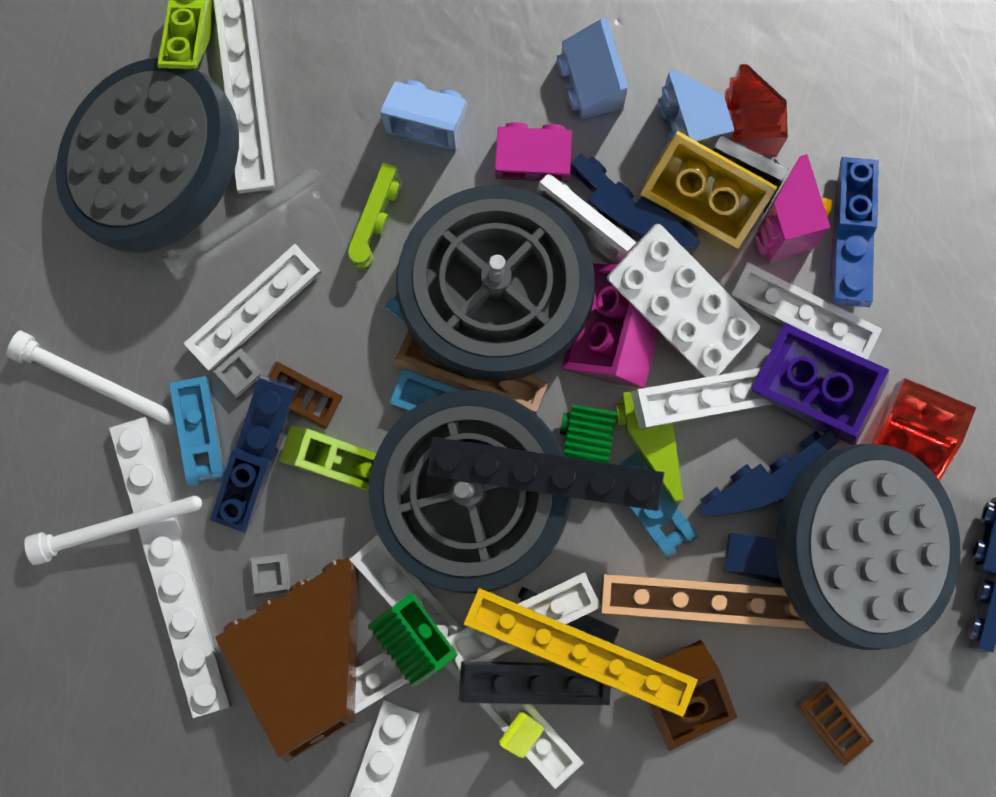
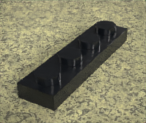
(528, 684)

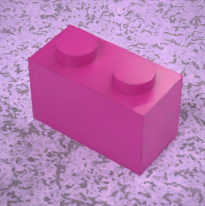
(533, 152)

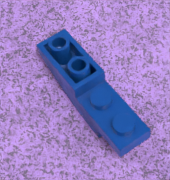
(854, 232)

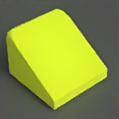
(521, 735)

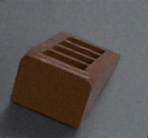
(306, 383)
(815, 697)

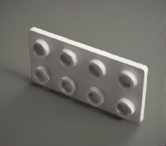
(683, 302)

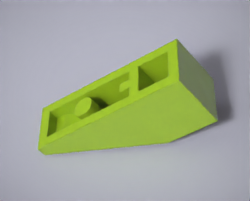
(654, 445)
(327, 457)

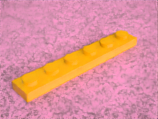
(581, 652)

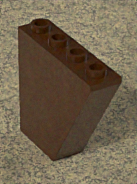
(300, 659)

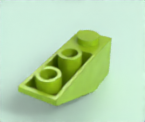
(185, 33)

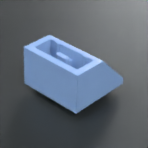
(695, 110)

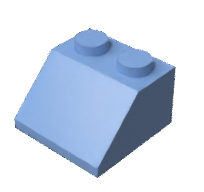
(593, 71)
(424, 114)

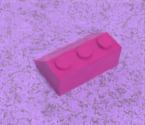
(795, 216)
(616, 339)

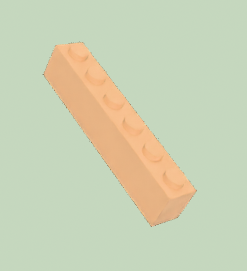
(698, 601)

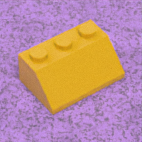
(707, 189)

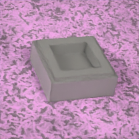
(237, 373)
(270, 574)

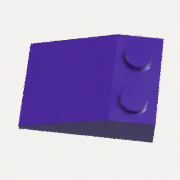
(821, 383)

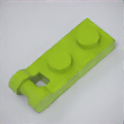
(374, 217)

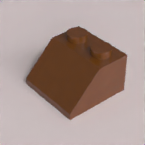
(709, 703)

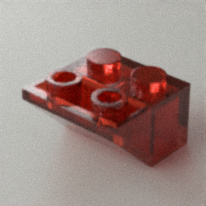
(756, 112)
(924, 424)

